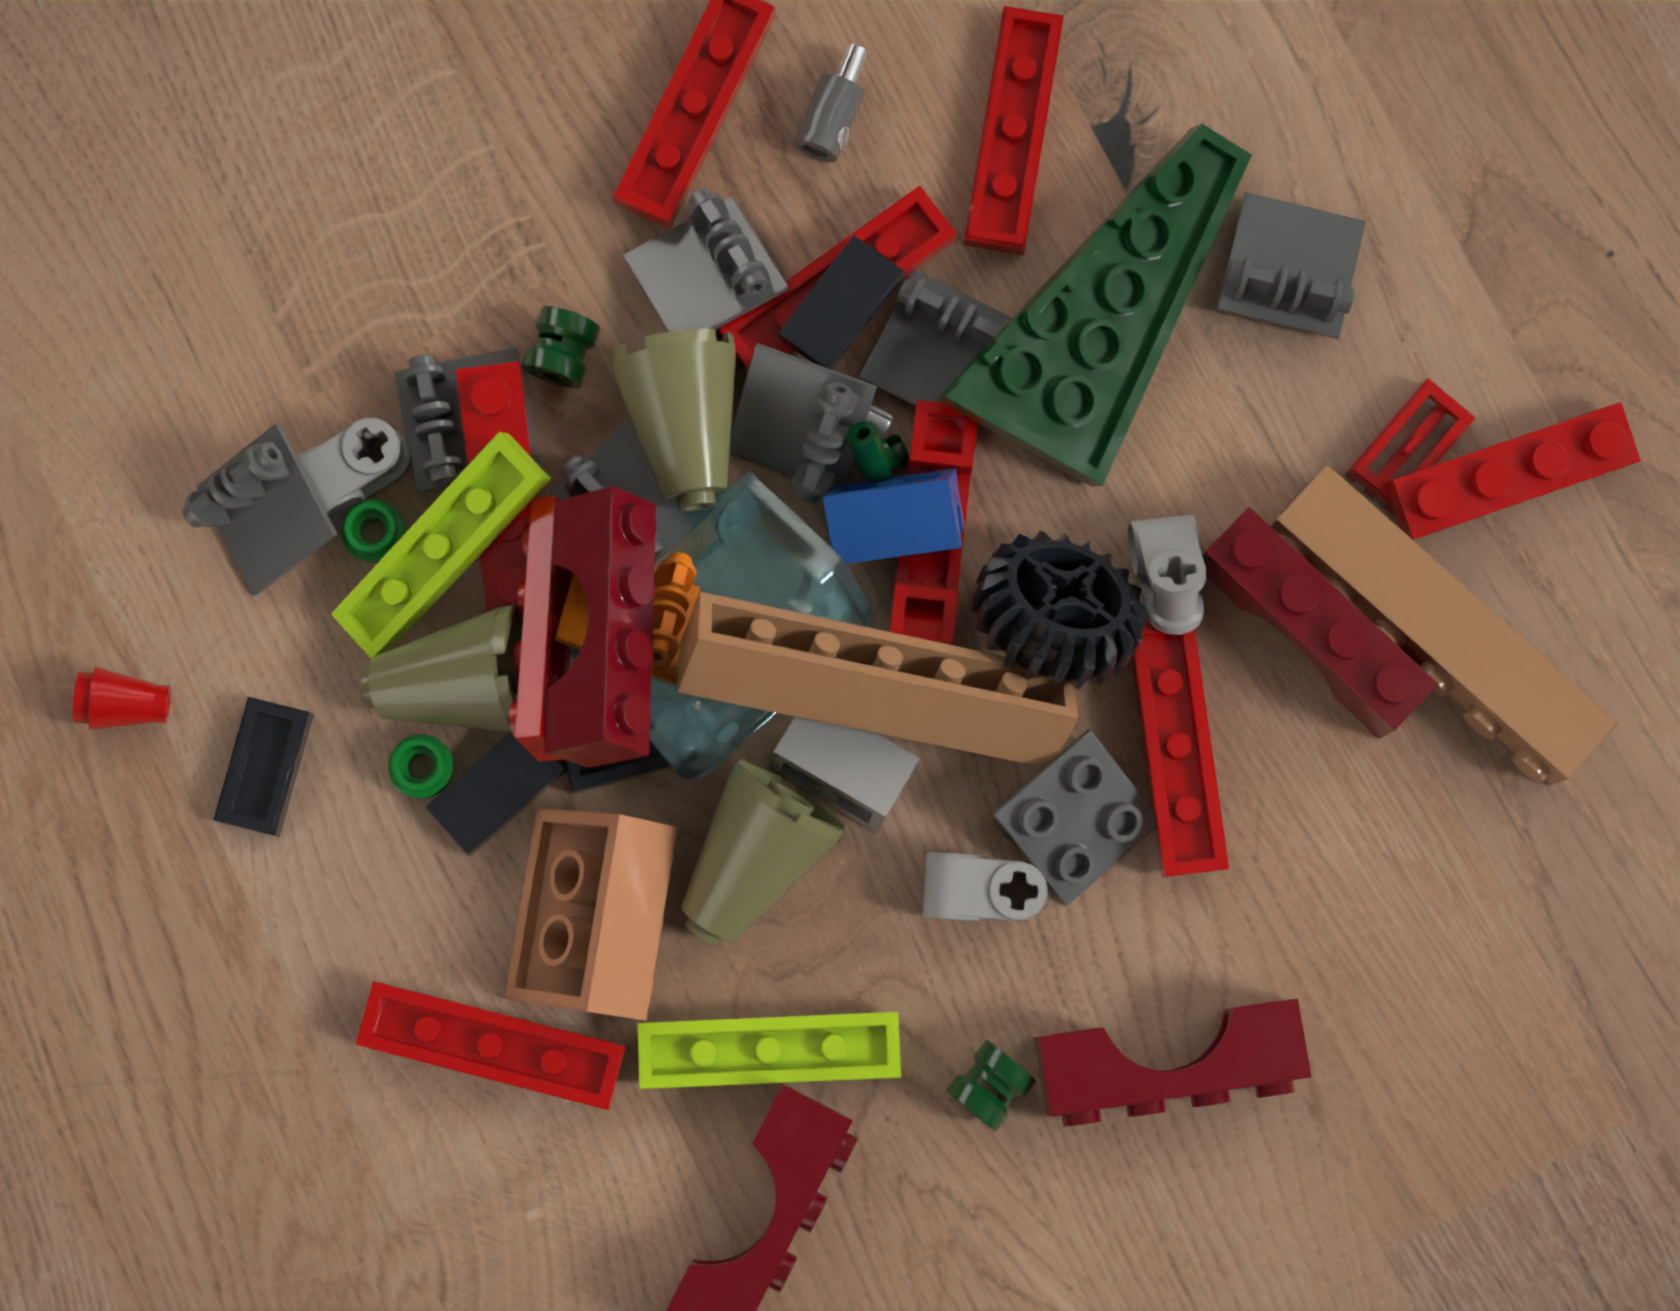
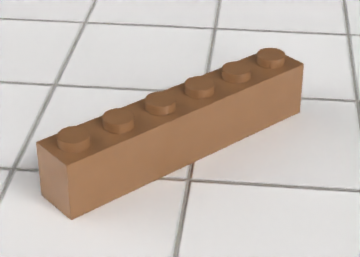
(1446, 630)
(872, 681)

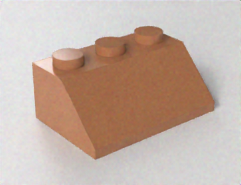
(591, 912)

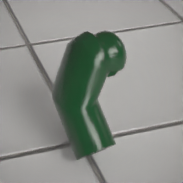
(875, 455)

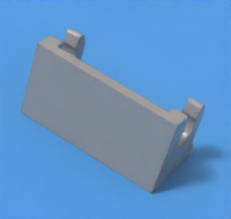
(844, 768)

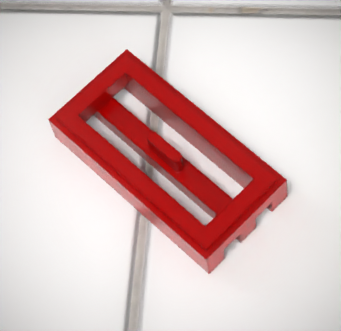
(1375, 484)

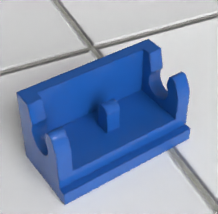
(895, 516)

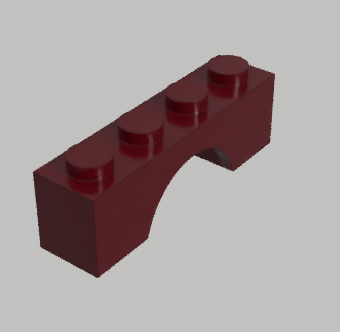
(1353, 655)
(604, 699)
(1253, 1047)
(799, 1146)

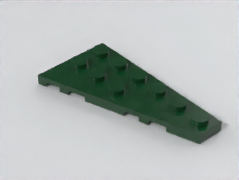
(1090, 338)

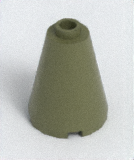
(682, 410)
(452, 675)
(754, 852)

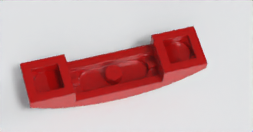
(929, 582)

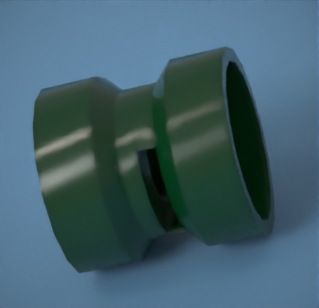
(561, 347)
(998, 1072)

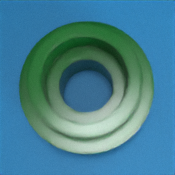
(359, 518)
(403, 757)

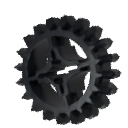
(1059, 609)

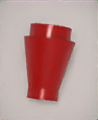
(118, 700)

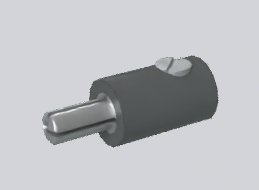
(833, 109)

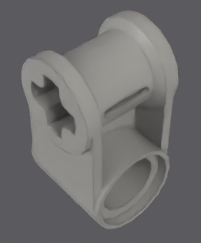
(344, 469)
(1169, 571)
(969, 885)

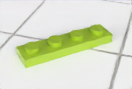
(441, 545)
(769, 1050)

